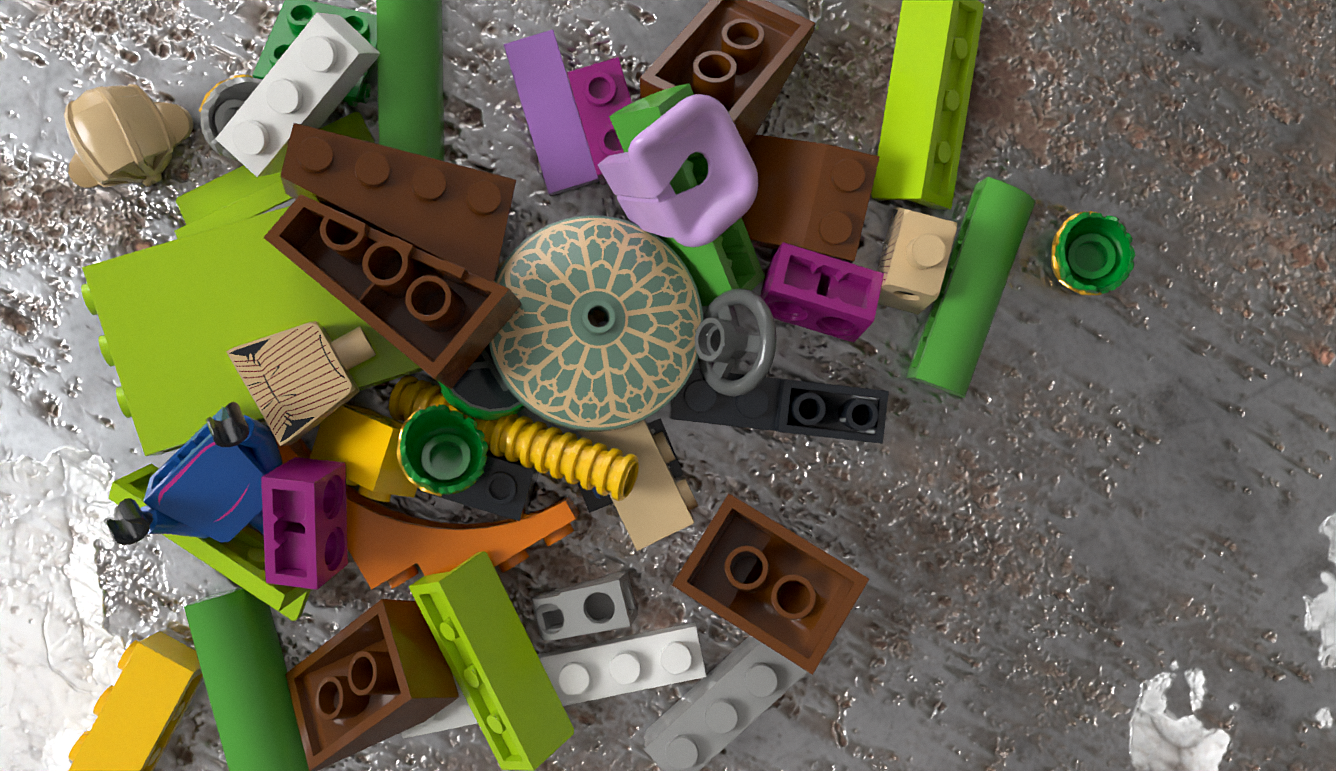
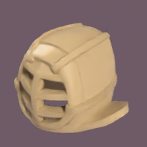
(122, 136)

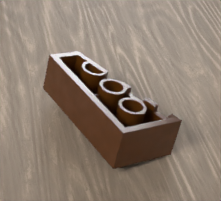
(417, 198)
(410, 297)

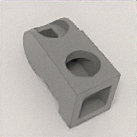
(586, 607)

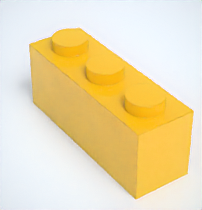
(141, 708)

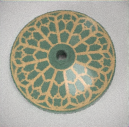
(588, 373)

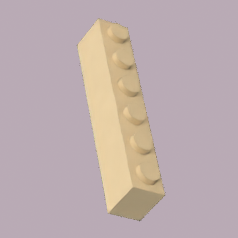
(657, 502)

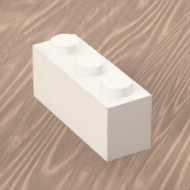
(298, 89)

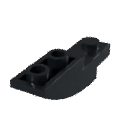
(787, 408)

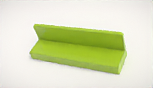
(927, 101)
(244, 195)
(238, 560)
(494, 662)

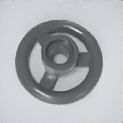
(722, 341)

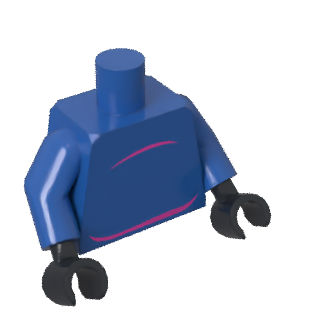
(207, 485)

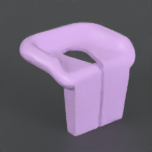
(657, 153)

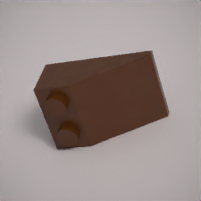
(736, 55)
(809, 196)
(770, 583)
(369, 683)

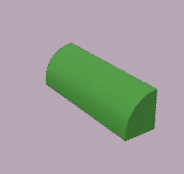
(411, 76)
(730, 258)
(971, 286)
(246, 681)

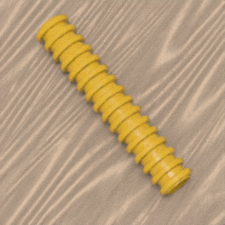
(533, 443)

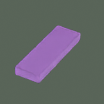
(551, 112)

